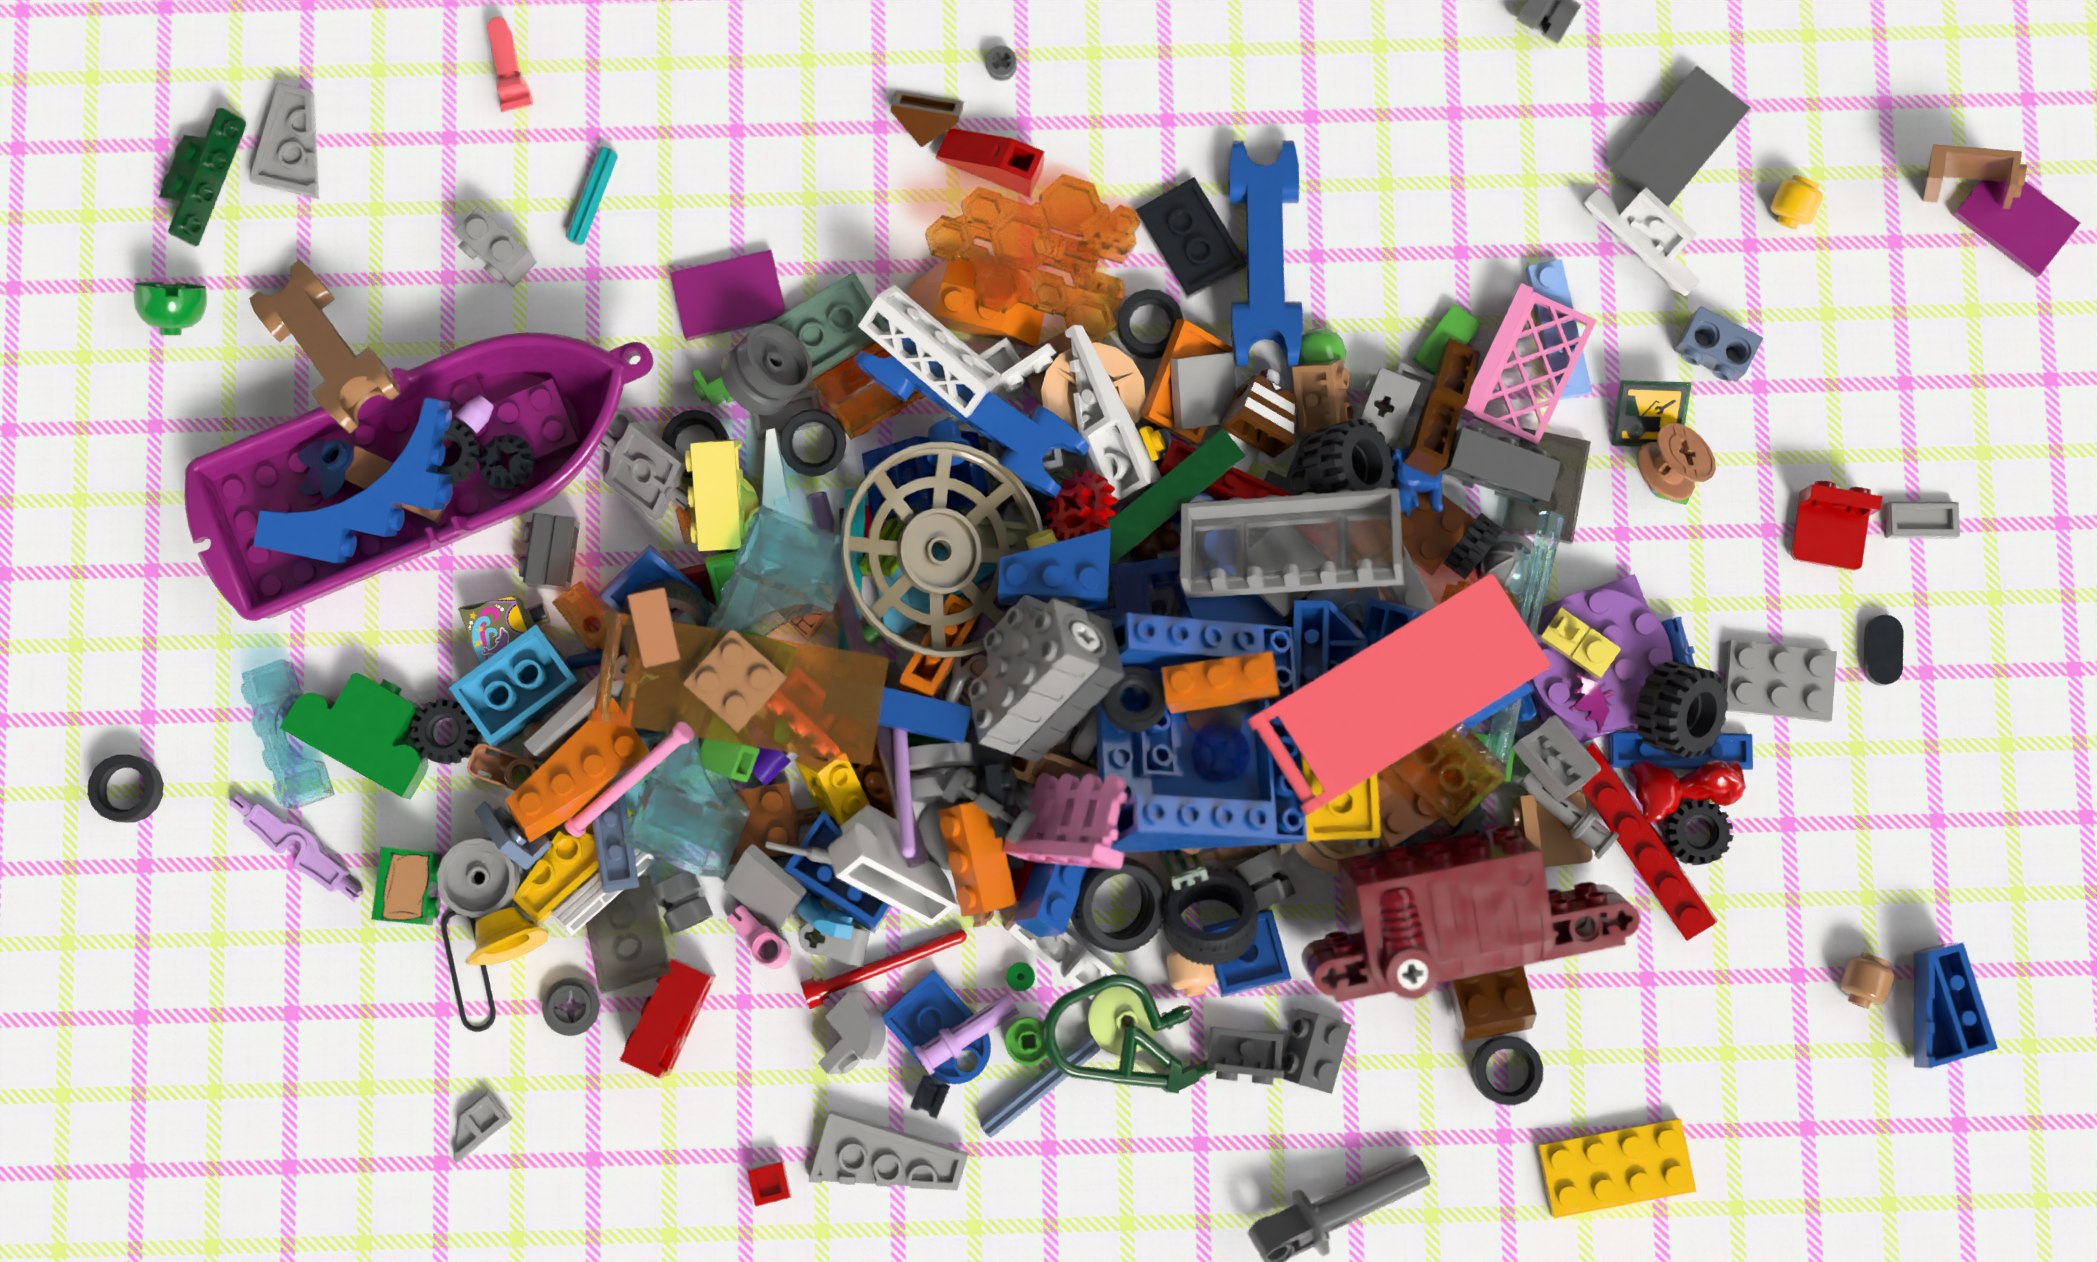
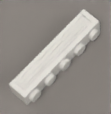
(590, 899)

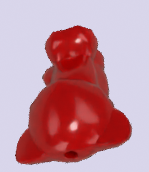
(1662, 791)

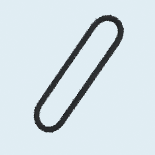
(455, 980)

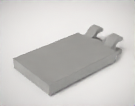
(573, 716)

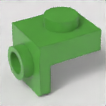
(713, 391)

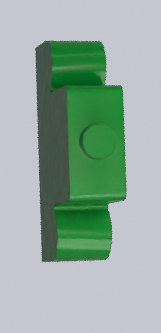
(363, 732)

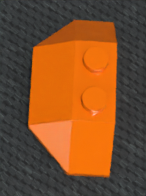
(952, 300)

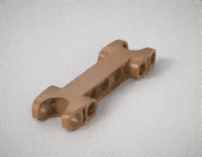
(347, 377)

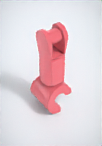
(511, 84)

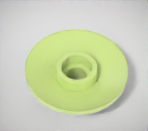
(1106, 1017)

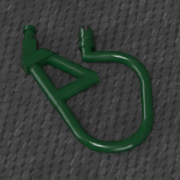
(1174, 1076)

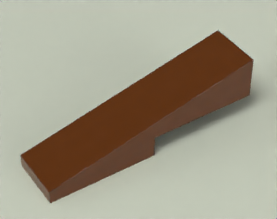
(1442, 408)

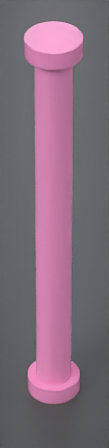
(681, 734)

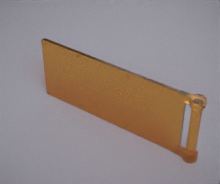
(821, 709)

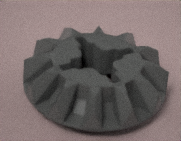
(558, 995)

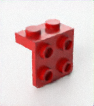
(1833, 525)

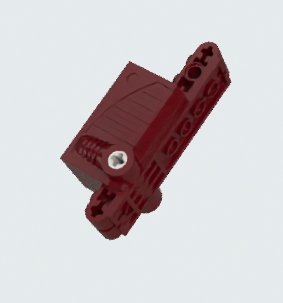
(1456, 914)

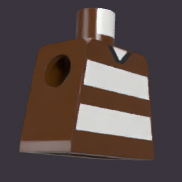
(1263, 414)

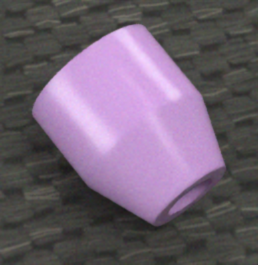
(475, 413)

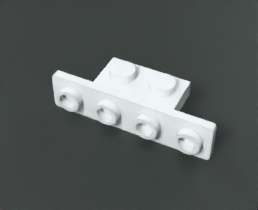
(1651, 232)
(1009, 364)

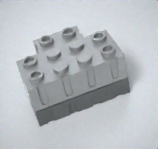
(1042, 675)

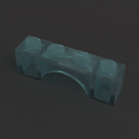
(272, 693)

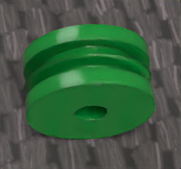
(1014, 982)

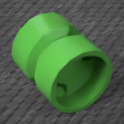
(1025, 1041)

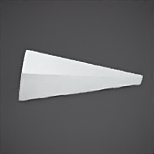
(1106, 425)

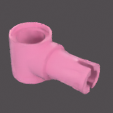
(759, 937)

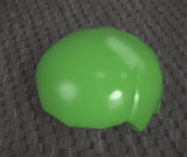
(1321, 346)

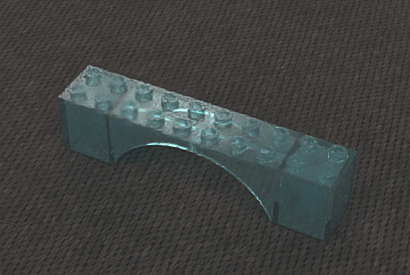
(778, 576)

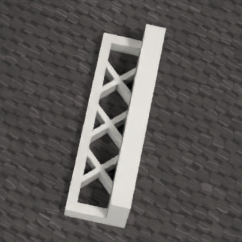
(935, 340)

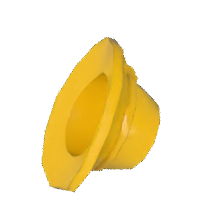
(505, 937)

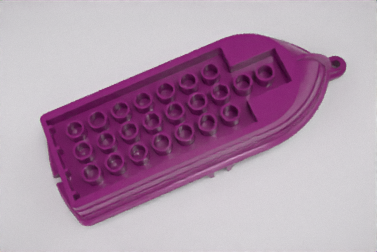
(542, 388)

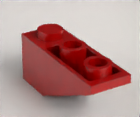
(993, 159)

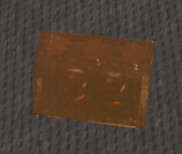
(857, 398)
(1452, 772)

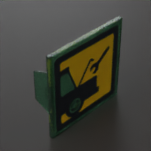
(1645, 408)

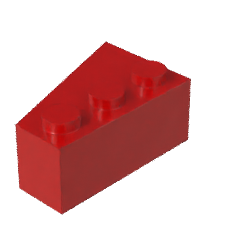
(667, 1019)

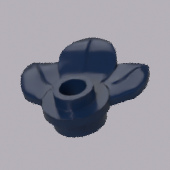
(327, 467)

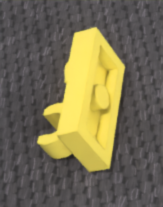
(1580, 643)

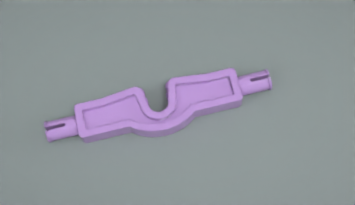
(311, 858)

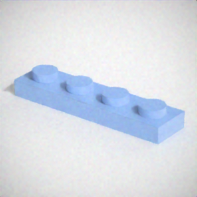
(1550, 281)

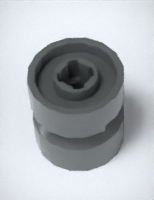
(1550, 16)
(1265, 878)
(682, 901)

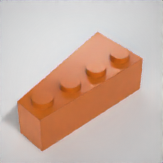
(575, 775)

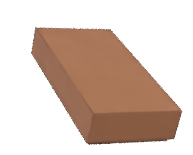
(654, 627)

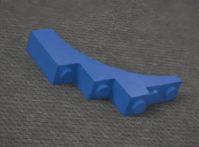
(377, 510)

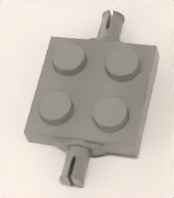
(645, 470)

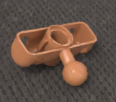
(503, 767)

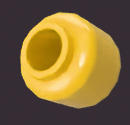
(1796, 202)

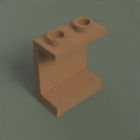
(1977, 165)

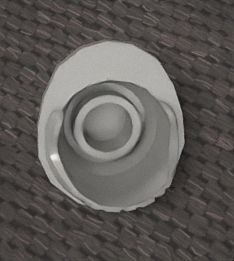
(1508, 562)

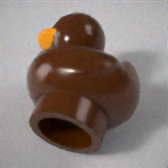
(1163, 539)

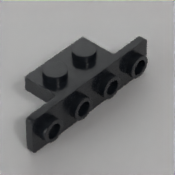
(999, 783)

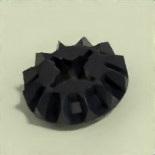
(520, 466)

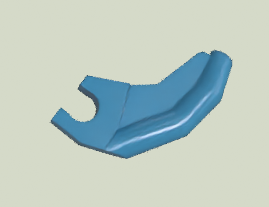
(825, 921)

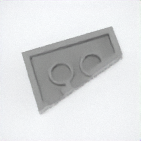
(289, 144)

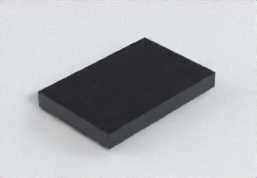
(1190, 238)

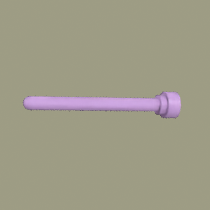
(903, 790)

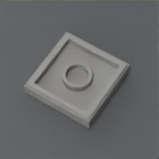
(1202, 389)
(764, 888)

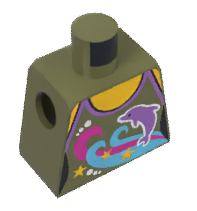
(499, 622)

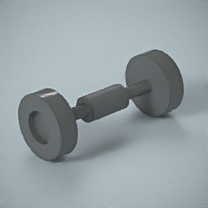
(958, 785)

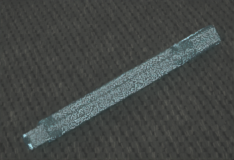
(1530, 610)

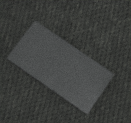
(1680, 137)

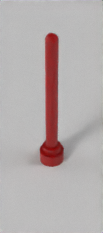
(818, 990)

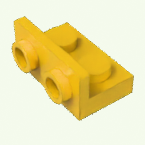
(832, 786)

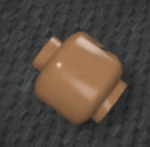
(1867, 980)

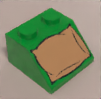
(407, 887)

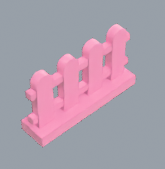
(1068, 820)

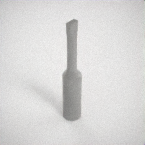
(813, 854)

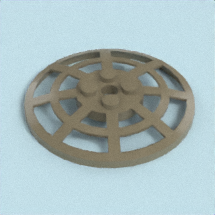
(919, 535)

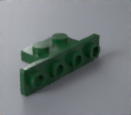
(199, 175)

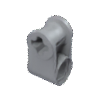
(838, 949)

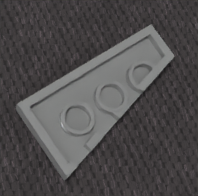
(878, 1155)

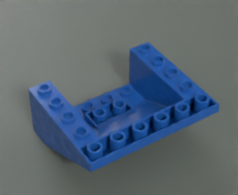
(1167, 796)

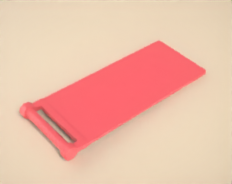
(1403, 691)

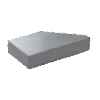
(479, 1124)

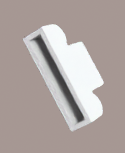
(872, 861)

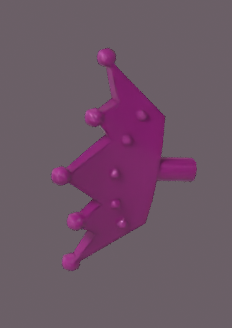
(1592, 701)

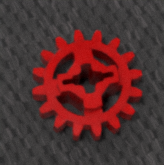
(1081, 506)

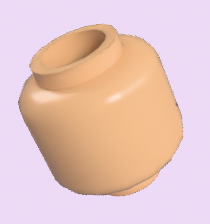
(1189, 975)

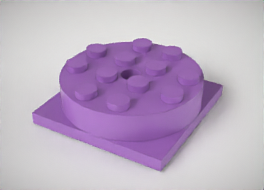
(1622, 617)

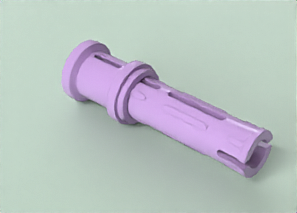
(951, 1041)

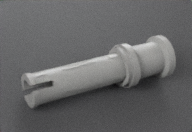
(1581, 824)

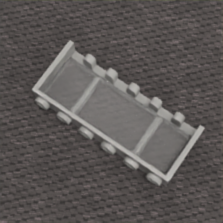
(1291, 543)

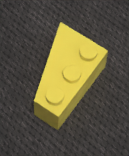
(716, 494)

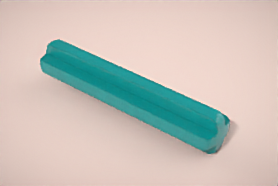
(591, 195)

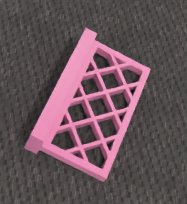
(1500, 352)

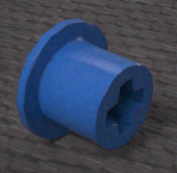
(946, 432)

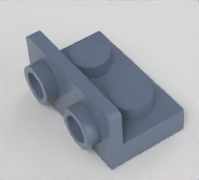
(509, 836)

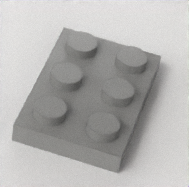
(1780, 680)

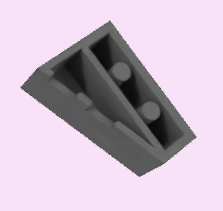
(1502, 466)

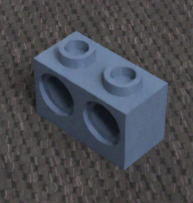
(1720, 335)

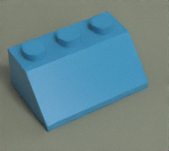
(516, 686)

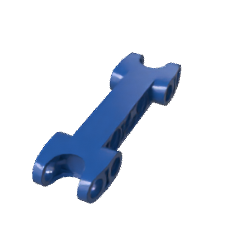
(1266, 312)
(1021, 437)

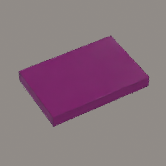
(2026, 232)
(728, 295)

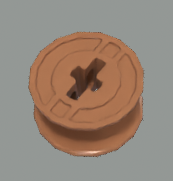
(1676, 461)

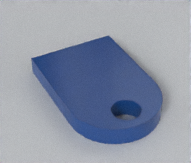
(925, 1012)

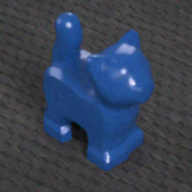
(1410, 481)

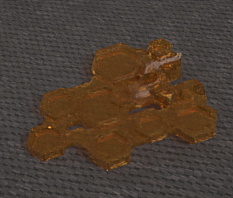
(1025, 242)

